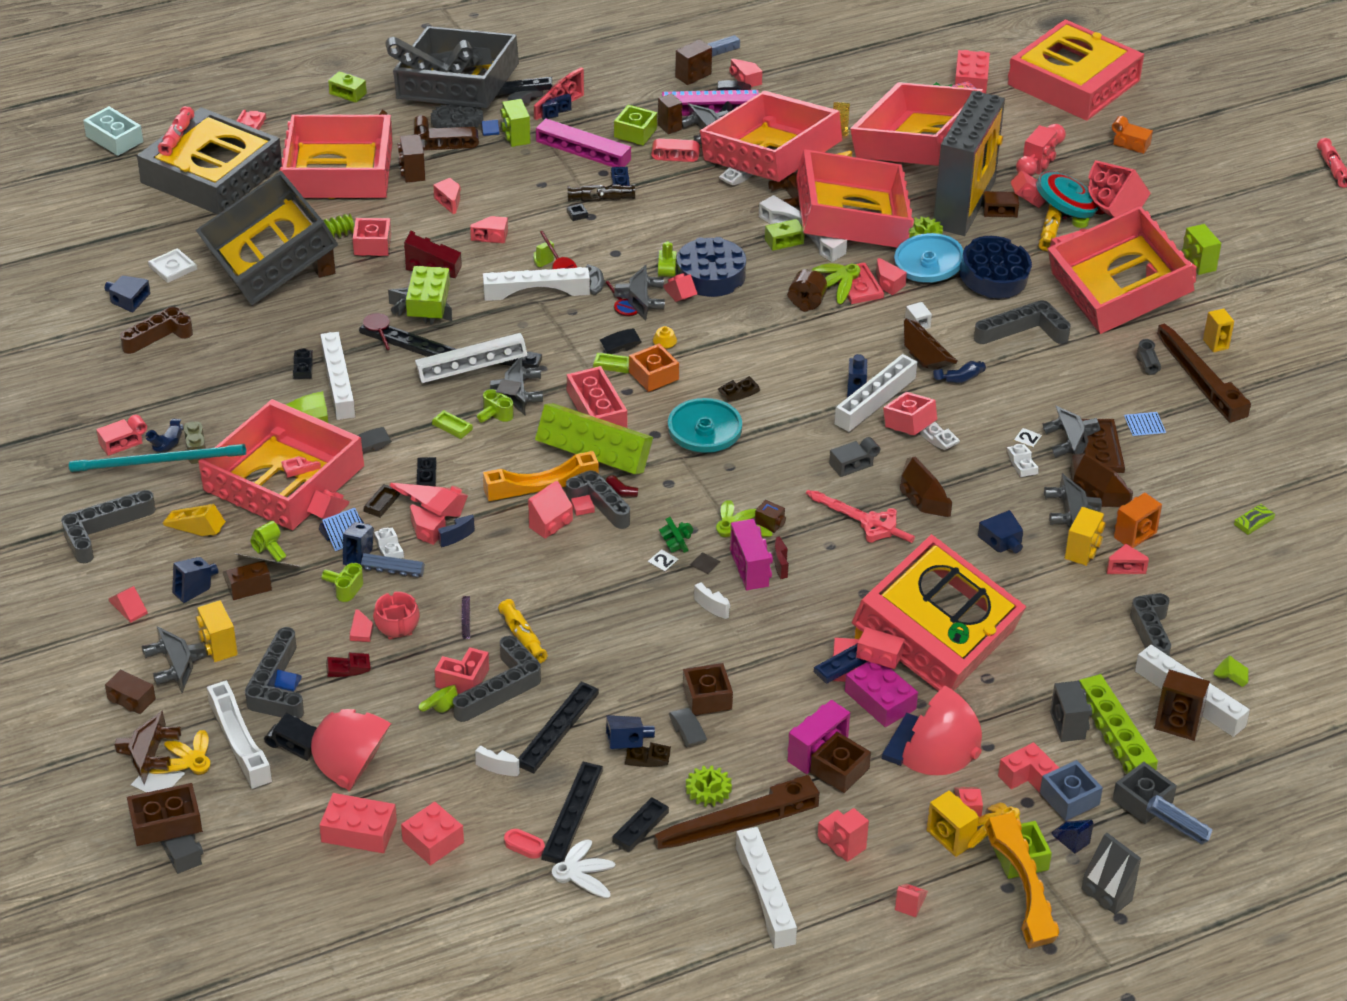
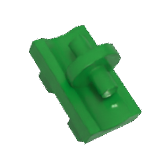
(677, 542)

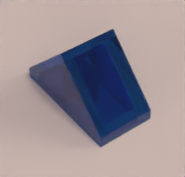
(1074, 834)

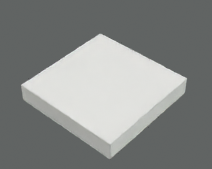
(172, 265)

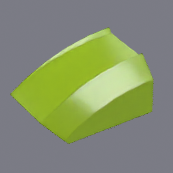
(311, 404)

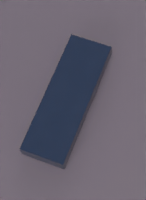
(838, 665)
(903, 734)

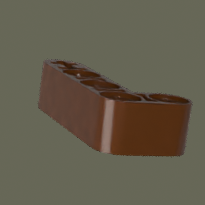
(445, 137)
(155, 328)

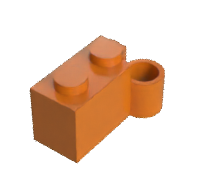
(1131, 136)

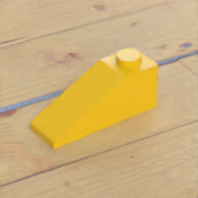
(196, 520)

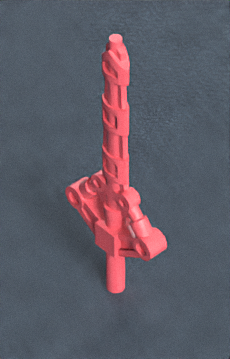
(868, 521)

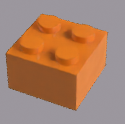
(654, 367)
(1137, 520)

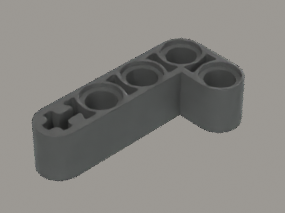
(602, 496)
(1146, 617)

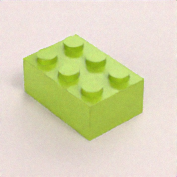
(428, 292)

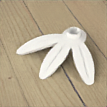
(575, 870)

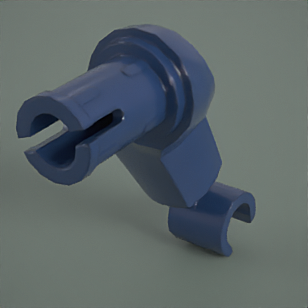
(964, 374)
(165, 442)

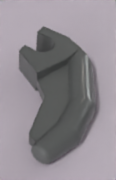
(596, 279)

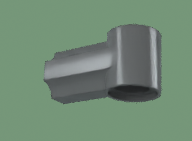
(1148, 357)

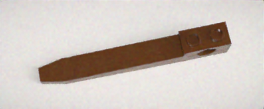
(1222, 395)
(783, 801)

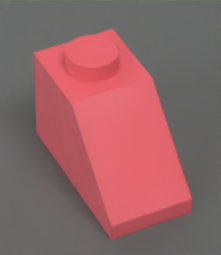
(448, 194)
(890, 277)
(426, 524)
(971, 797)

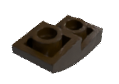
(735, 391)
(653, 756)

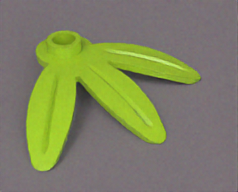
(846, 273)
(727, 510)

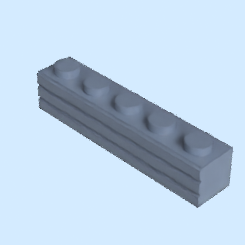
(725, 45)
(392, 565)
(1179, 819)

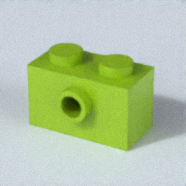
(347, 87)

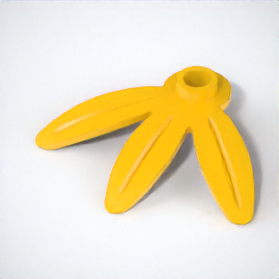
(188, 757)
(996, 809)

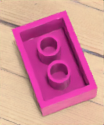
(750, 554)
(881, 692)
(814, 732)

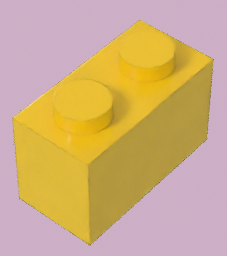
(1218, 330)

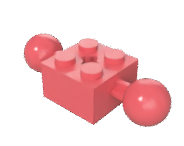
(1040, 149)

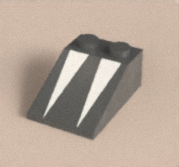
(1112, 874)

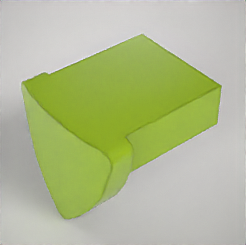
(543, 254)
(1232, 669)

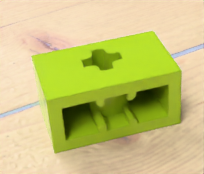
(784, 234)

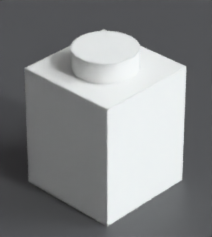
(919, 313)

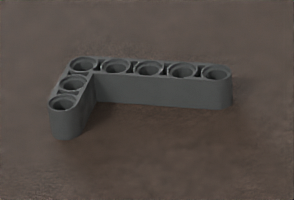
(429, 62)
(1023, 318)
(101, 517)
(521, 677)
(261, 690)

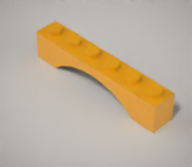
(505, 484)
(1006, 837)

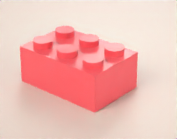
(973, 67)
(358, 823)

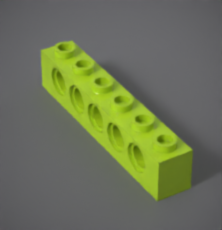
(1116, 725)

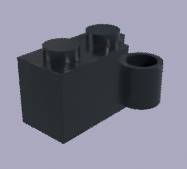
(292, 736)

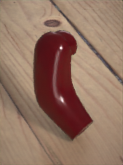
(621, 489)

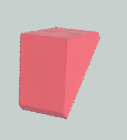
(1127, 561)
(129, 604)
(909, 899)

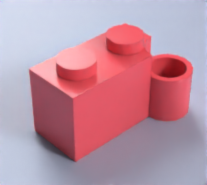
(121, 434)

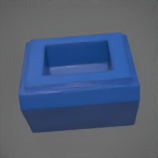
(490, 127)
(287, 680)

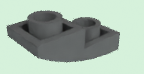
(525, 95)
(374, 439)
(689, 727)

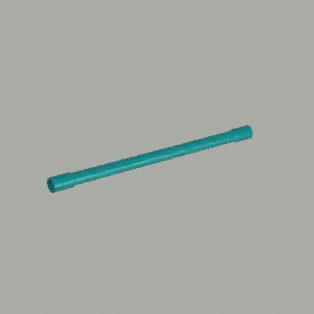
(230, 451)

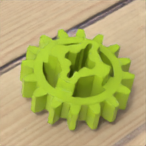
(925, 226)
(708, 786)

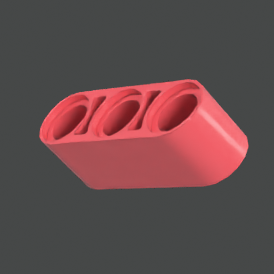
(675, 150)

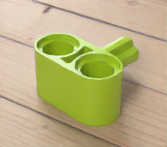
(667, 260)
(496, 405)
(266, 539)
(346, 582)

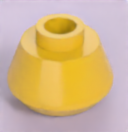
(665, 337)

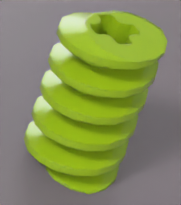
(340, 225)

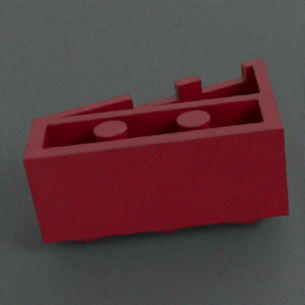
(428, 254)

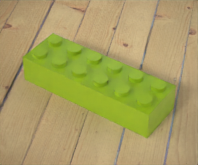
(585, 433)

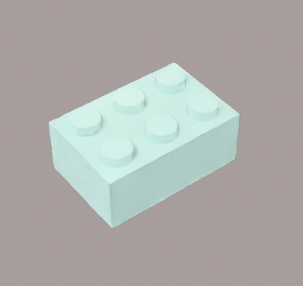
(113, 131)

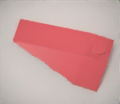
(570, 84)
(438, 500)

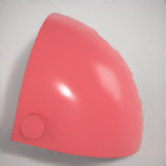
(1116, 188)
(944, 737)
(347, 744)

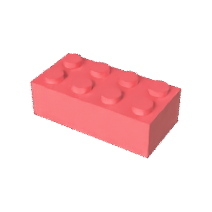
(596, 396)

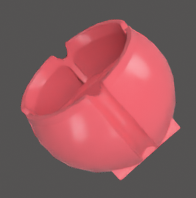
(396, 614)

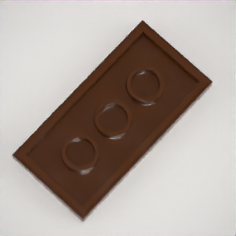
(1105, 445)

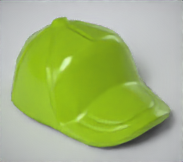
(441, 700)

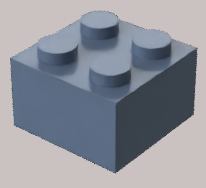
(1071, 790)

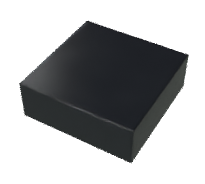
(577, 212)

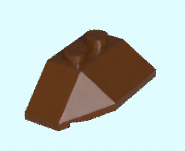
(925, 346)
(1099, 481)
(924, 489)

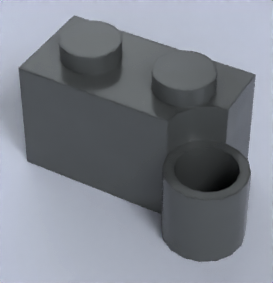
(853, 456)

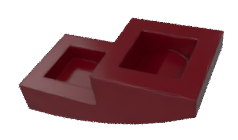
(780, 558)
(353, 665)

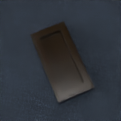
(381, 501)

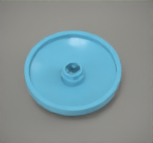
(929, 257)

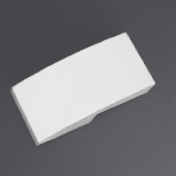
(734, 176)
(938, 437)
(1021, 460)
(388, 543)
(711, 602)
(501, 764)

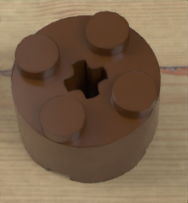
(807, 290)

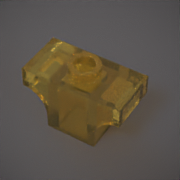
(843, 109)

